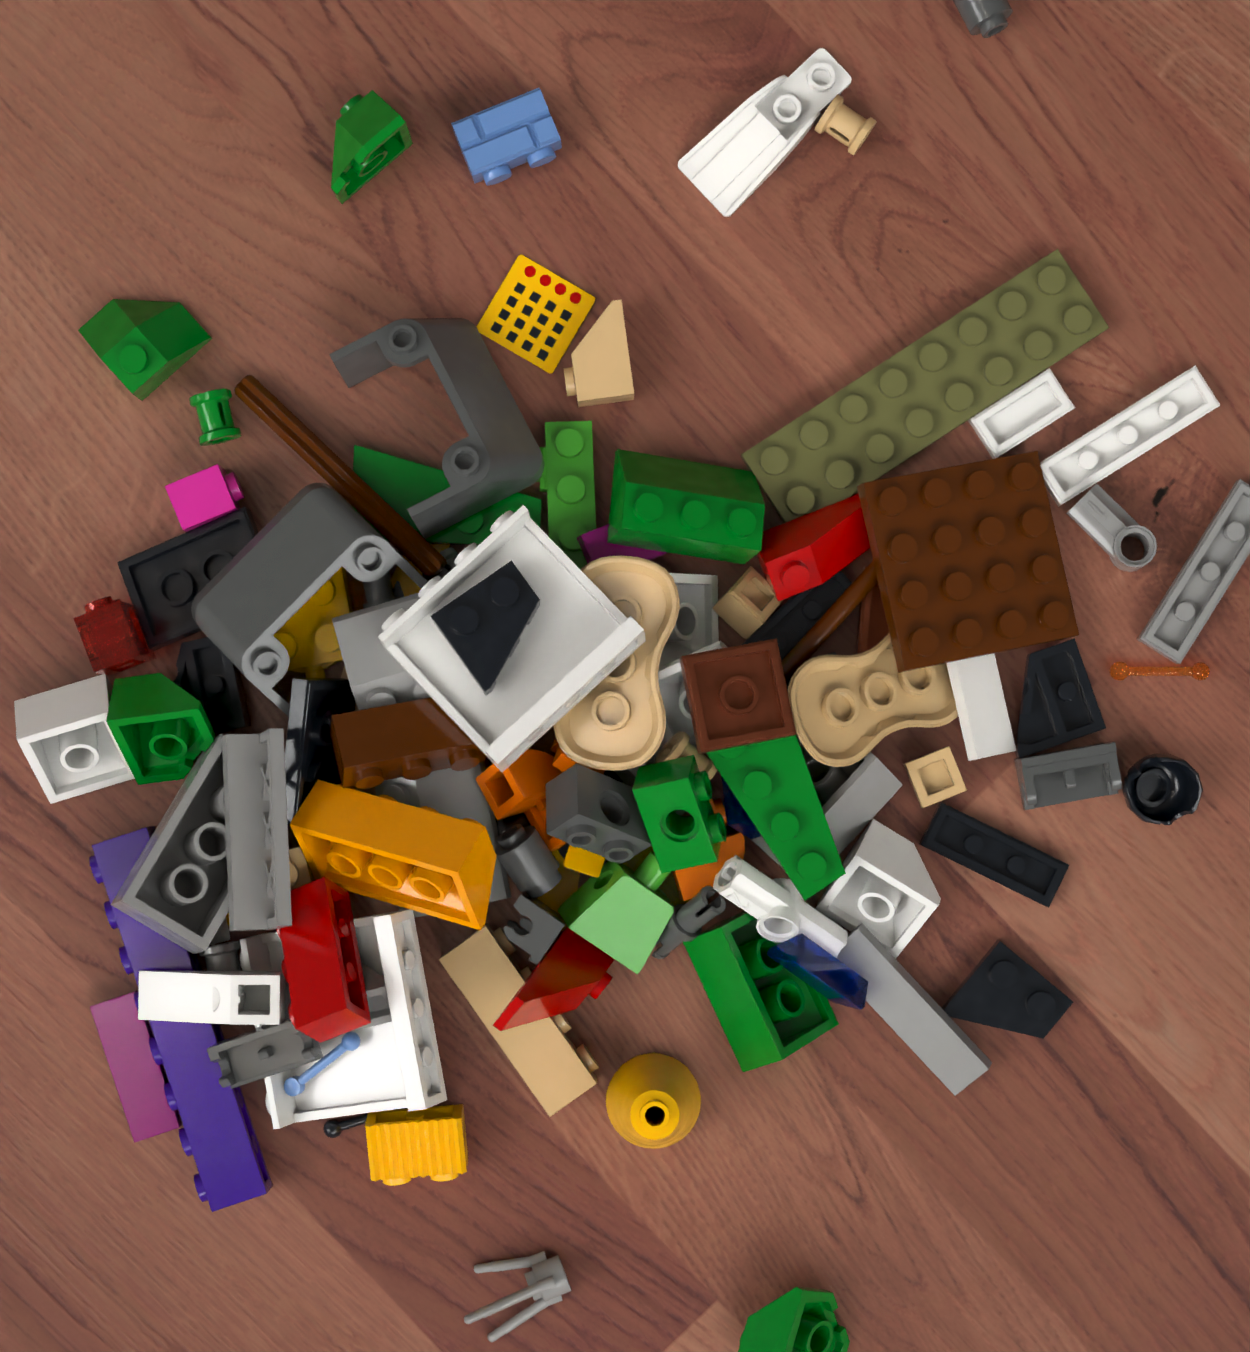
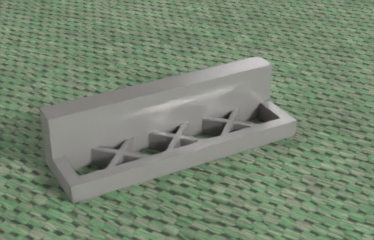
(256, 831)

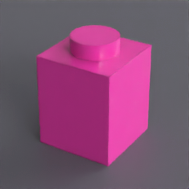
(204, 496)

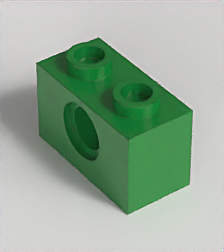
(677, 839)

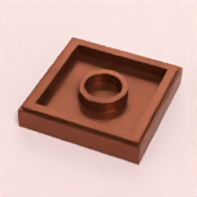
(737, 696)

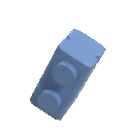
(507, 137)

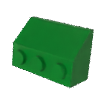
(685, 508)
(756, 999)

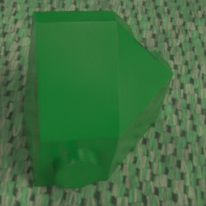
(365, 143)
(144, 341)
(157, 727)
(796, 1323)

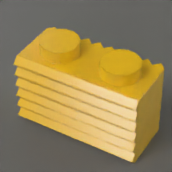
(417, 1144)

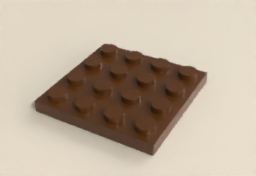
(967, 561)

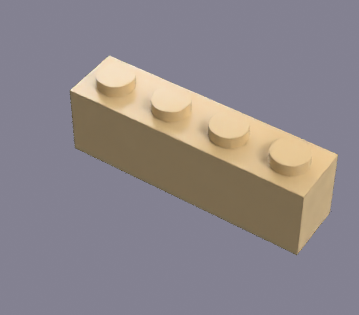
(538, 1049)

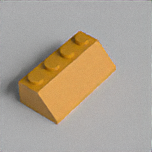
(397, 852)

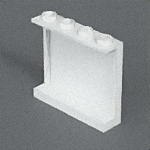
(560, 654)
(395, 1060)

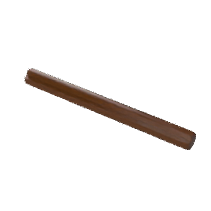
(340, 477)

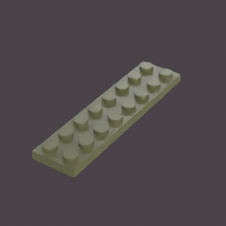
(926, 389)

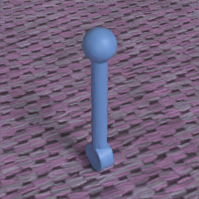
(296, 1084)

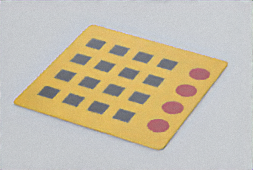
(535, 314)

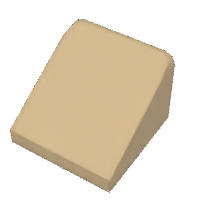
(747, 603)

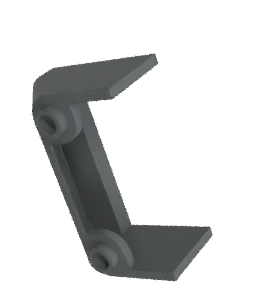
(500, 449)
(280, 573)

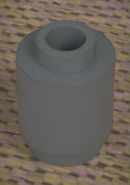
(984, 16)
(528, 860)

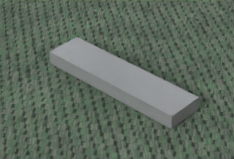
(1202, 578)
(913, 1013)

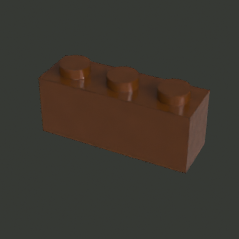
(399, 742)

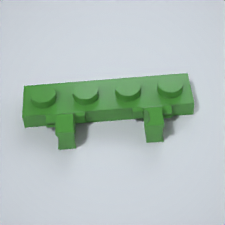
(569, 484)

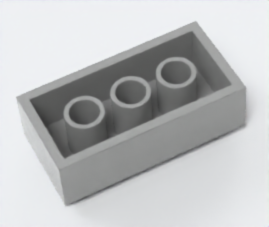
(182, 871)

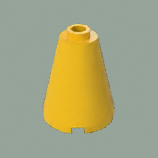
(651, 1082)

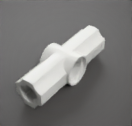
(777, 906)

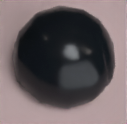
(1162, 788)

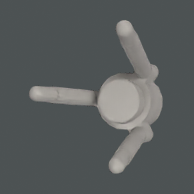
(545, 1282)

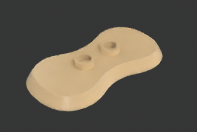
(856, 700)
(625, 715)

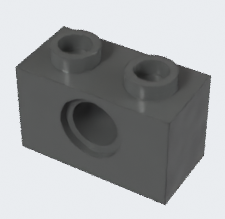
(595, 814)

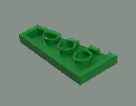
(409, 483)
(784, 807)

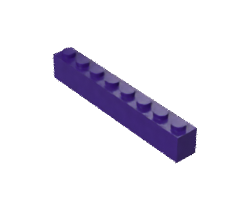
(213, 1117)

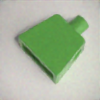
(621, 911)

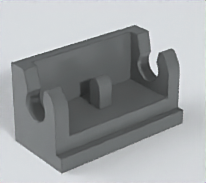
(1068, 775)
(538, 931)
(262, 1053)

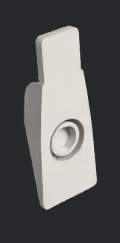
(762, 132)

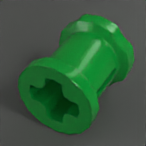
(215, 417)

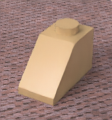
(602, 362)

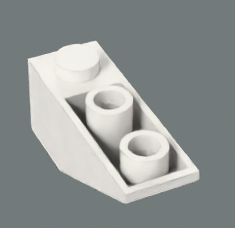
(212, 997)

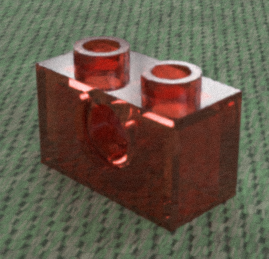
(112, 636)

